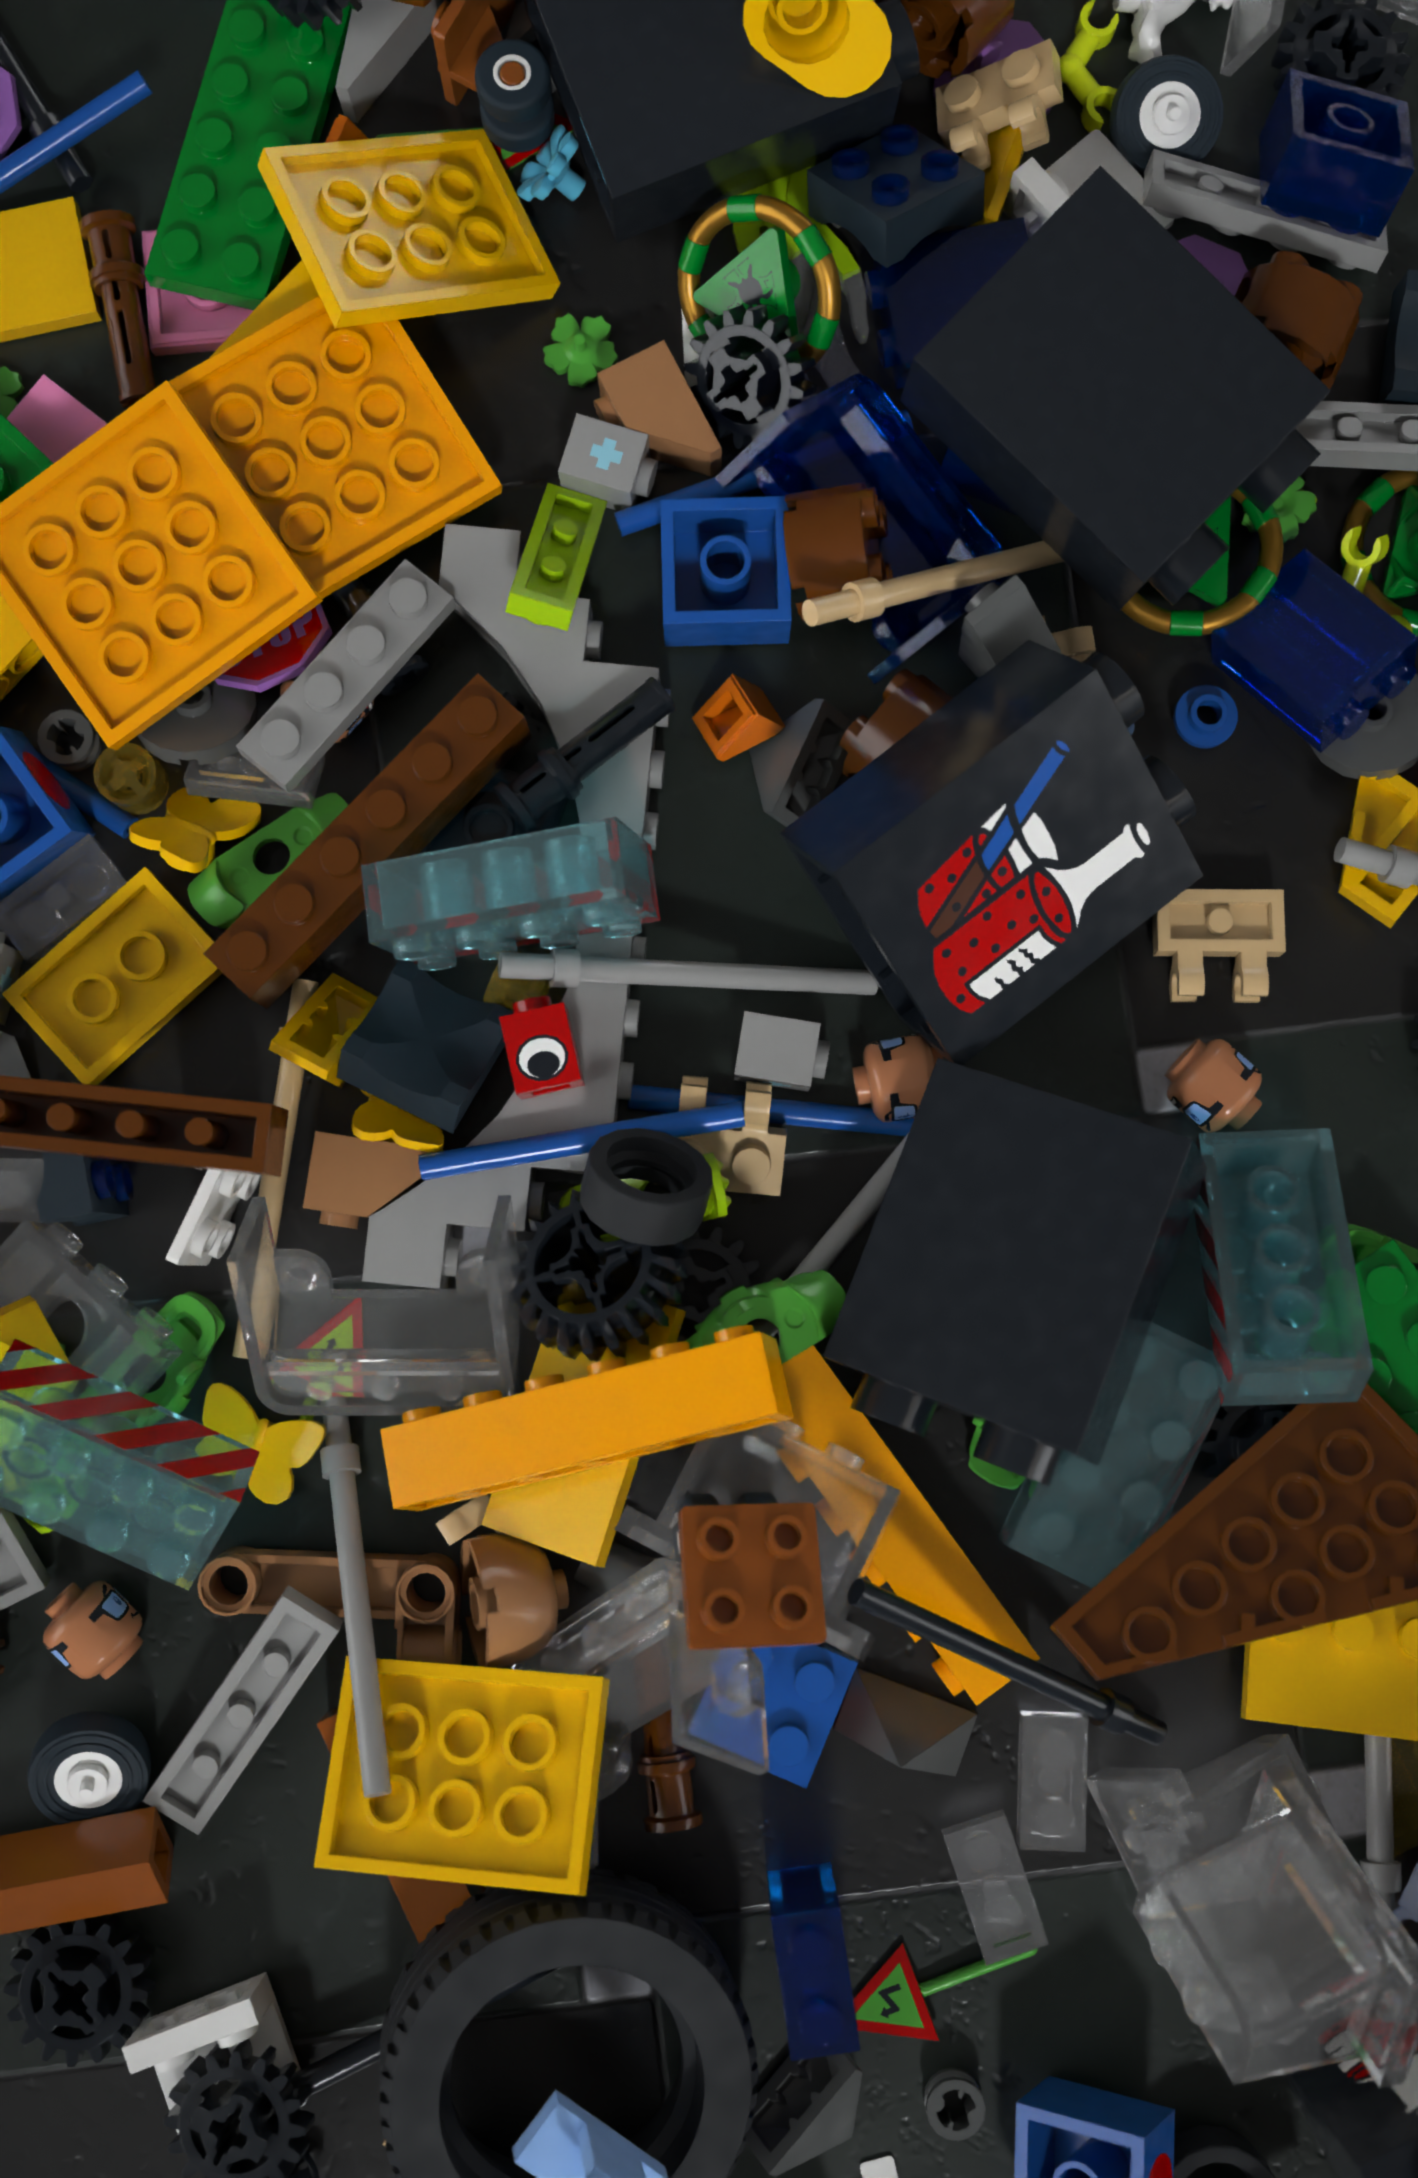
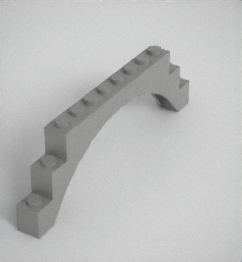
(414, 1235)

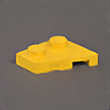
(1381, 816)

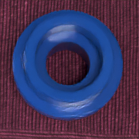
(1196, 732)

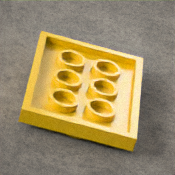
(407, 226)
(1339, 1676)
(484, 1778)

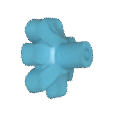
(552, 169)

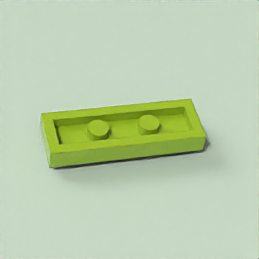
(556, 557)

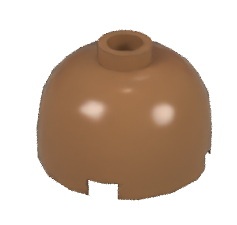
(510, 1598)

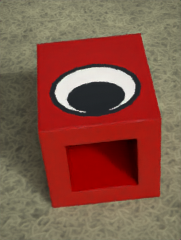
(541, 1048)

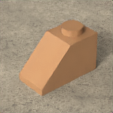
(654, 398)
(357, 1177)

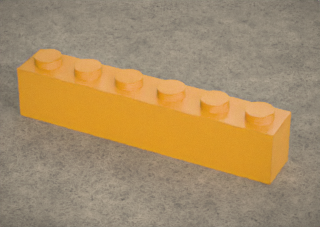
(586, 1421)
(916, 1548)

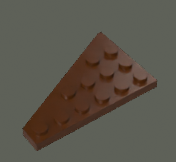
(1281, 1542)

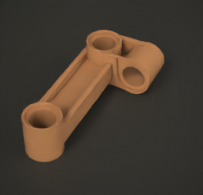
(424, 1628)

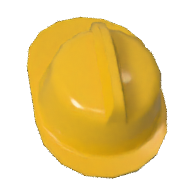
(822, 43)

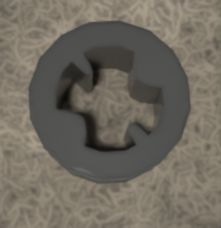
(59, 722)
(944, 2125)

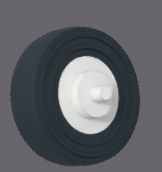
(1168, 108)
(89, 1767)

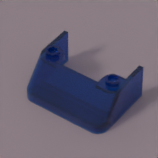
(858, 437)

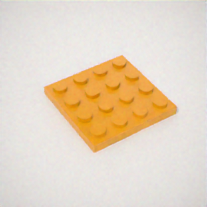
(339, 440)
(145, 567)

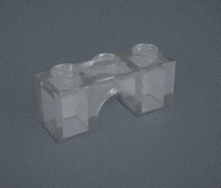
(118, 1338)

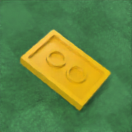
(116, 978)

